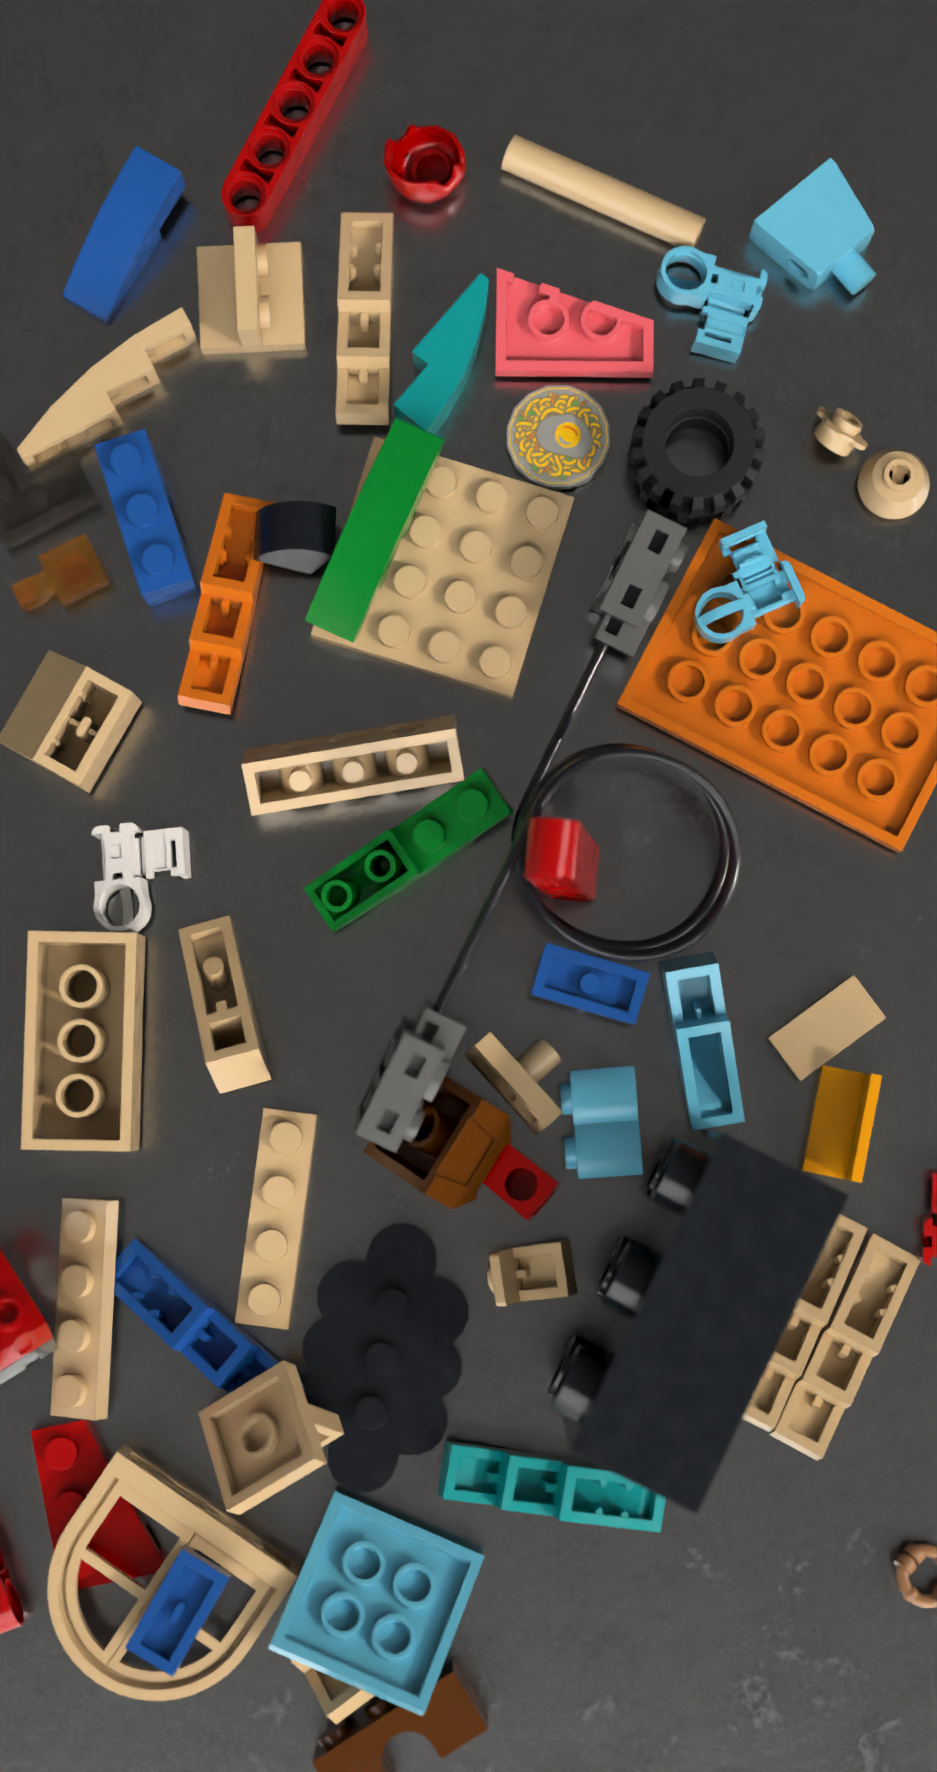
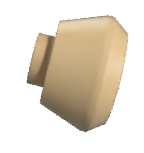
(892, 496)

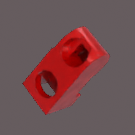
(520, 1183)

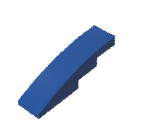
(188, 1319)

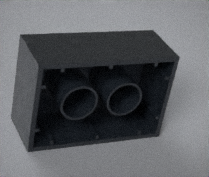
(693, 1314)

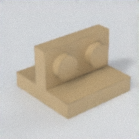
(251, 295)
(266, 1437)

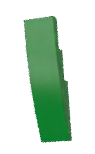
(375, 529)

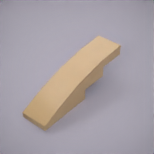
(364, 318)
(89, 404)
(805, 1323)
(846, 1346)

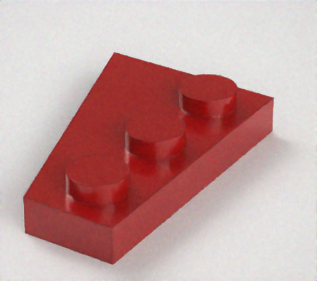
(68, 1467)

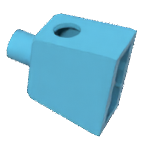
(818, 231)

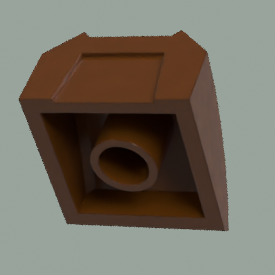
(452, 1147)

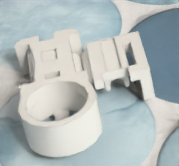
(135, 858)

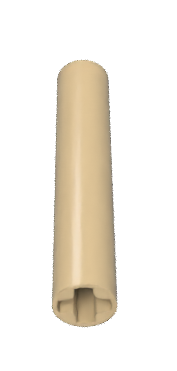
(602, 193)

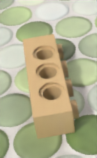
(352, 765)

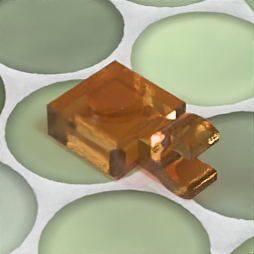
(69, 572)

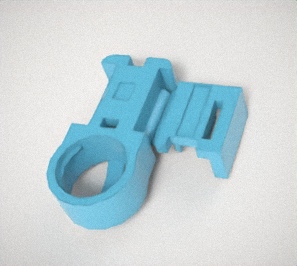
(726, 300)
(761, 583)

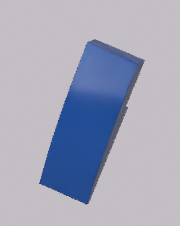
(123, 234)

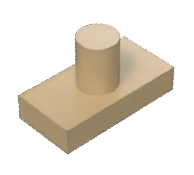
(519, 1078)

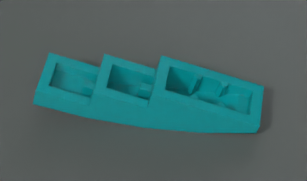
(547, 1486)

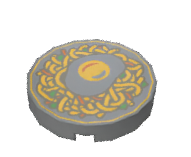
(558, 437)

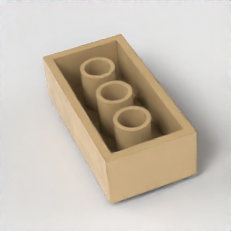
(83, 1041)

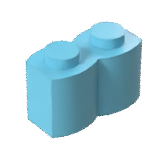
(603, 1121)

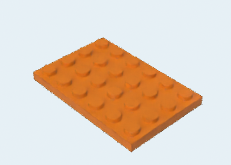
(809, 701)

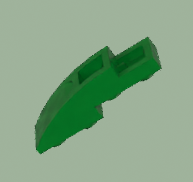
(408, 850)

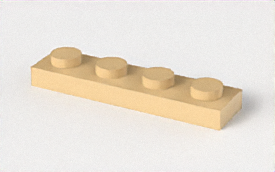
(276, 1218)
(84, 1308)

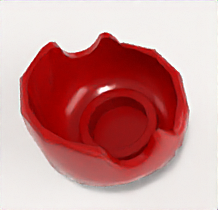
(425, 163)

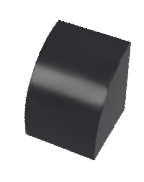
(295, 535)

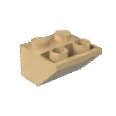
(70, 720)

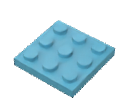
(377, 1603)

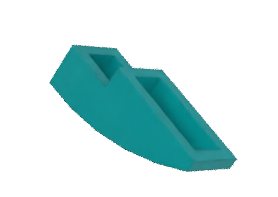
(445, 360)

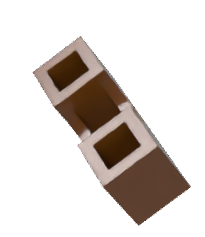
(448, 1723)

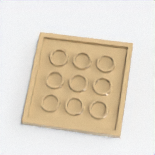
(465, 578)

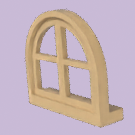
(199, 1528)

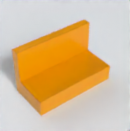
(840, 1123)

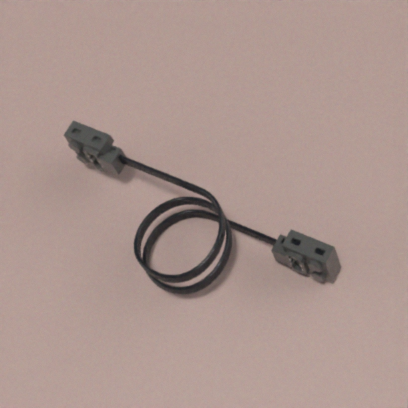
(424, 1047)

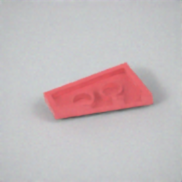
(566, 336)

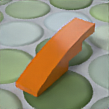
(224, 609)

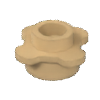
(839, 431)

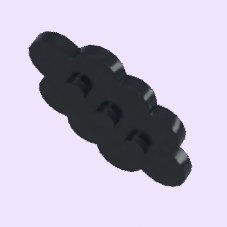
(385, 1355)

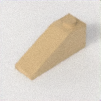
(223, 1005)

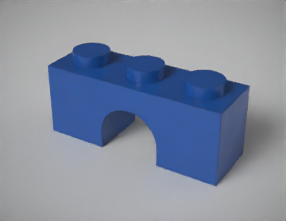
(146, 518)

